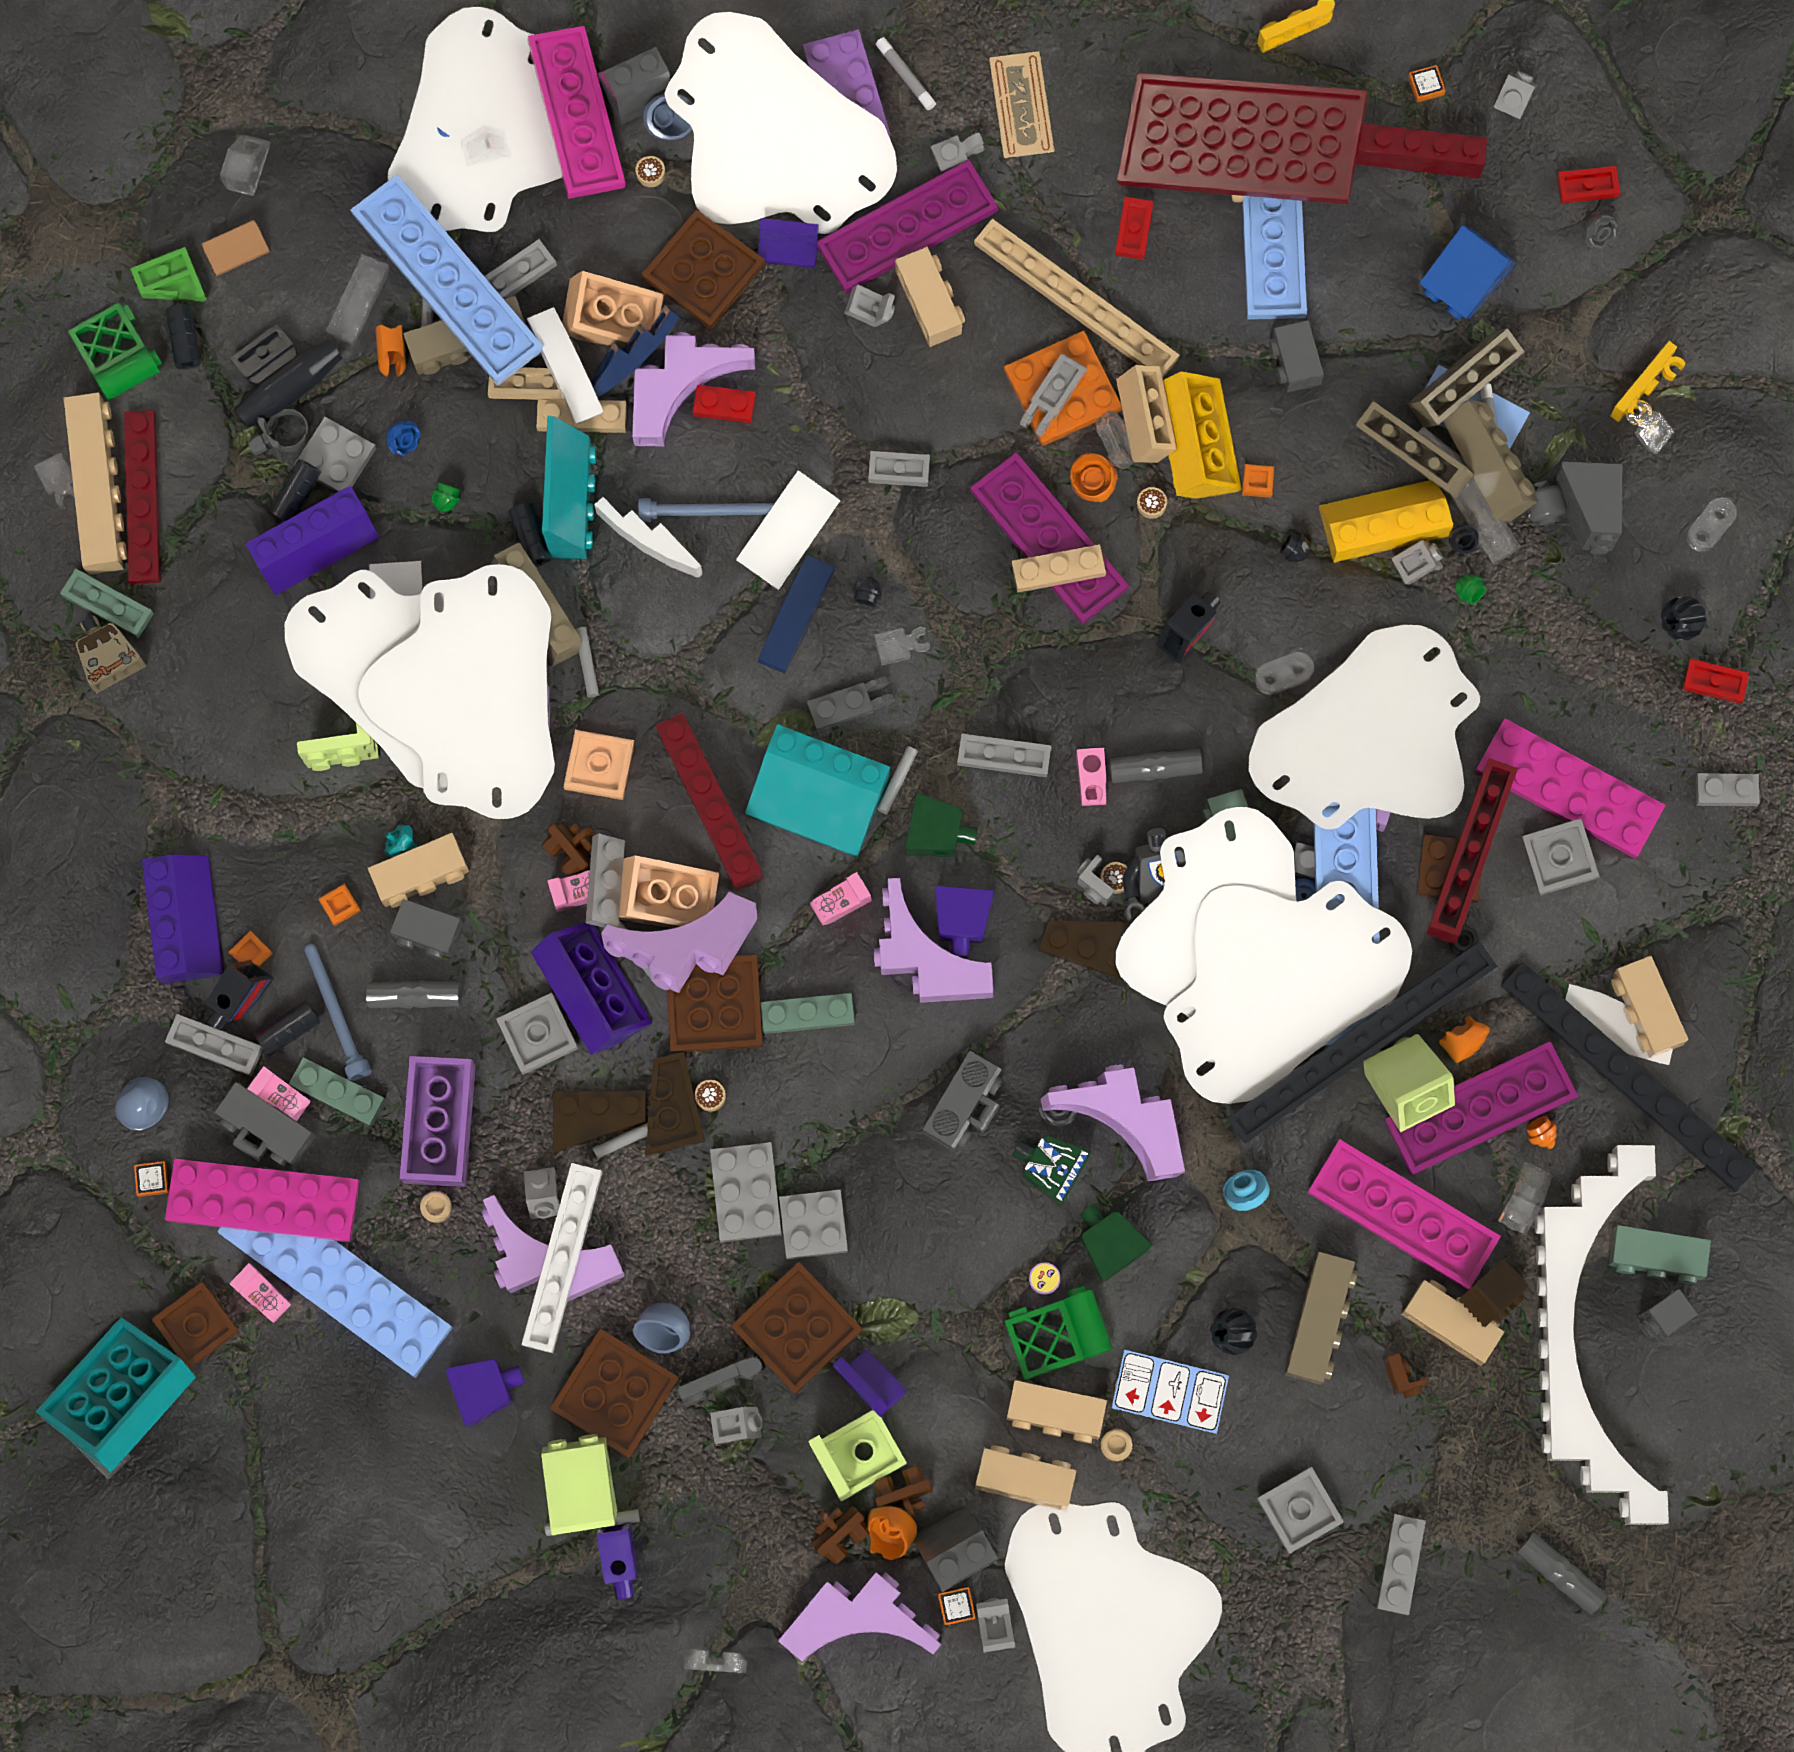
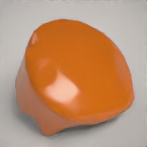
(1093, 477)
(1465, 1040)
(891, 1531)

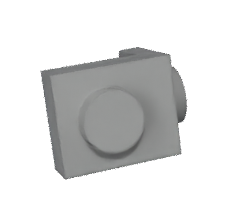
(1515, 94)
(870, 306)
(1094, 887)
(541, 1193)
(995, 1624)

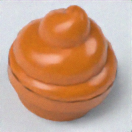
(1542, 1132)

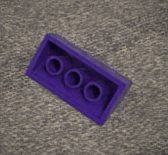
(312, 540)
(182, 918)
(590, 987)

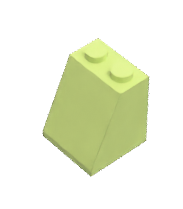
(1410, 1081)
(578, 1484)

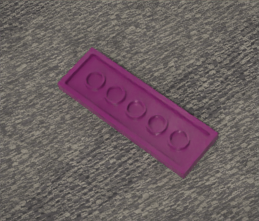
(907, 225)
(1043, 527)
(1487, 1108)

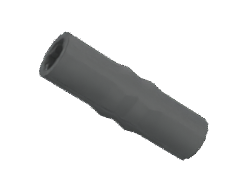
(1155, 765)
(413, 994)
(1562, 1573)

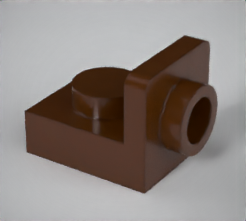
(1398, 1373)

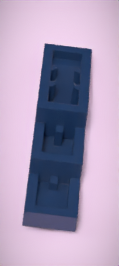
(623, 361)
(796, 614)

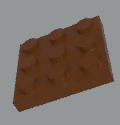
(703, 269)
(717, 1009)
(796, 1328)
(615, 1393)

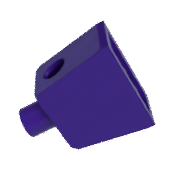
(962, 916)
(482, 1389)
(618, 1544)

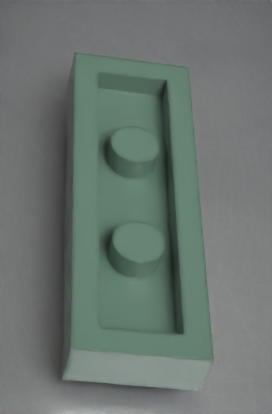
(106, 603)
(807, 1013)
(337, 1091)

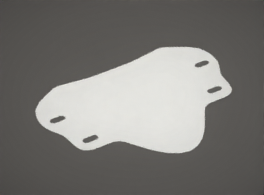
(466, 86)
(773, 130)
(350, 640)
(472, 692)
(1372, 733)
(1159, 946)
(1280, 983)
(1107, 1626)

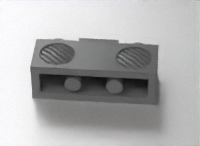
(955, 1109)
(253, 1115)

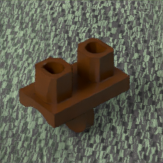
(563, 838)
(916, 1487)
(835, 1528)

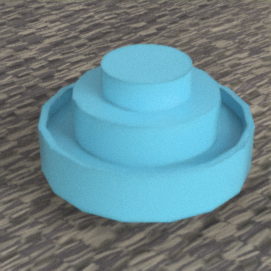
(1246, 1190)

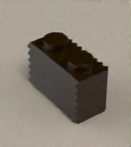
(1494, 1293)

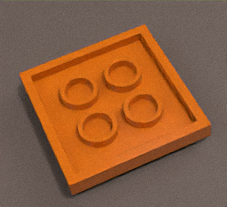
(1088, 401)

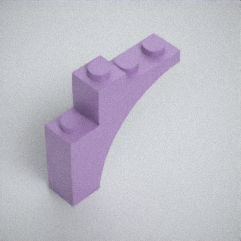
(662, 391)
(911, 951)
(674, 952)
(1117, 1103)
(527, 1257)
(872, 1610)

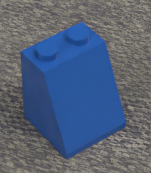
(1466, 273)

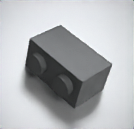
(1296, 356)
(426, 929)
(1666, 1316)

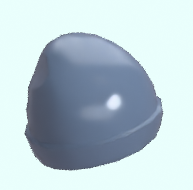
(663, 121)
(142, 1103)
(662, 1328)

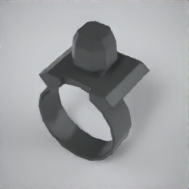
(260, 443)

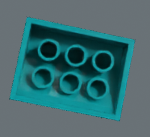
(568, 490)
(817, 790)
(116, 1394)

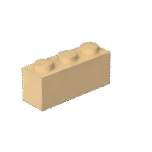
(929, 296)
(1146, 414)
(419, 870)
(1649, 1007)
(1451, 1322)
(1056, 1411)
(1025, 1478)

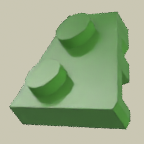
(169, 278)

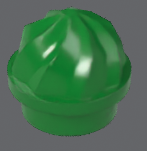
(445, 497)
(1470, 588)

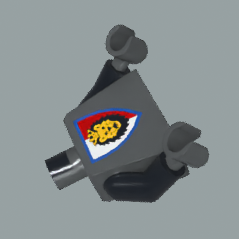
(1144, 873)

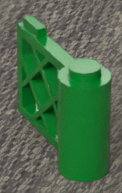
(123, 367)
(1082, 1323)

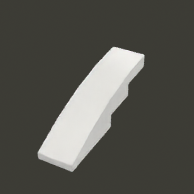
(565, 366)
(656, 543)

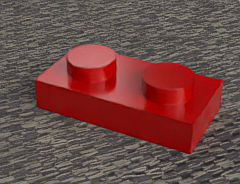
(1588, 184)
(1134, 228)
(724, 404)
(1715, 681)

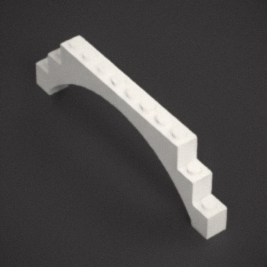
(1570, 1422)

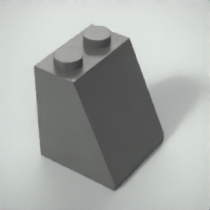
(634, 83)
(1592, 503)
(954, 1549)

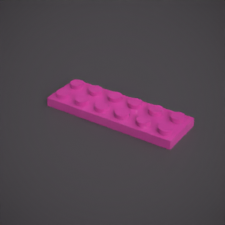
(576, 112)
(1574, 789)
(262, 1200)
(1404, 1214)

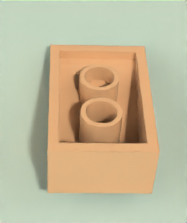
(607, 309)
(665, 892)

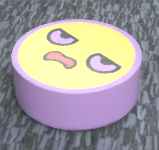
(1044, 1278)

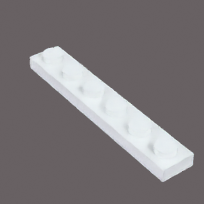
(562, 1258)

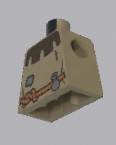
(106, 655)

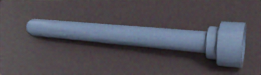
(650, 509)
(356, 1065)

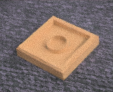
(599, 764)

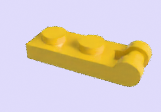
(1295, 25)

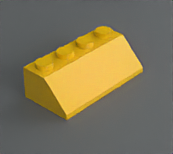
(1205, 451)
(1385, 520)

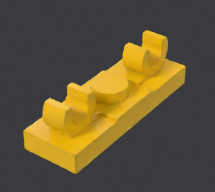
(1647, 381)

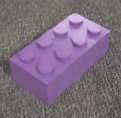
(846, 68)
(437, 1121)

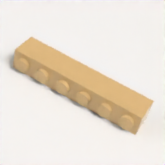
(94, 483)

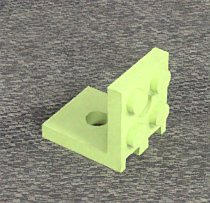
(338, 750)
(839, 1460)

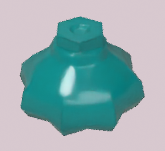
(399, 841)

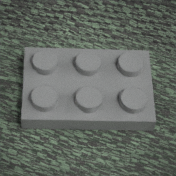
(745, 1192)

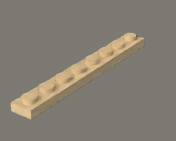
(1075, 298)

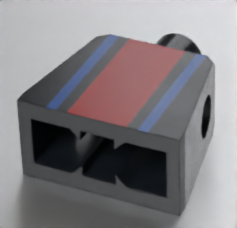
(1188, 625)
(237, 992)

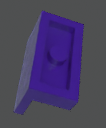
(788, 242)
(871, 1381)

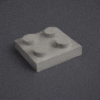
(337, 454)
(1561, 856)
(537, 1033)
(813, 1224)
(1300, 1510)

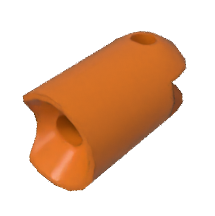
(390, 349)

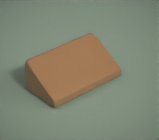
(235, 247)

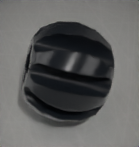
(1683, 618)
(1233, 1331)

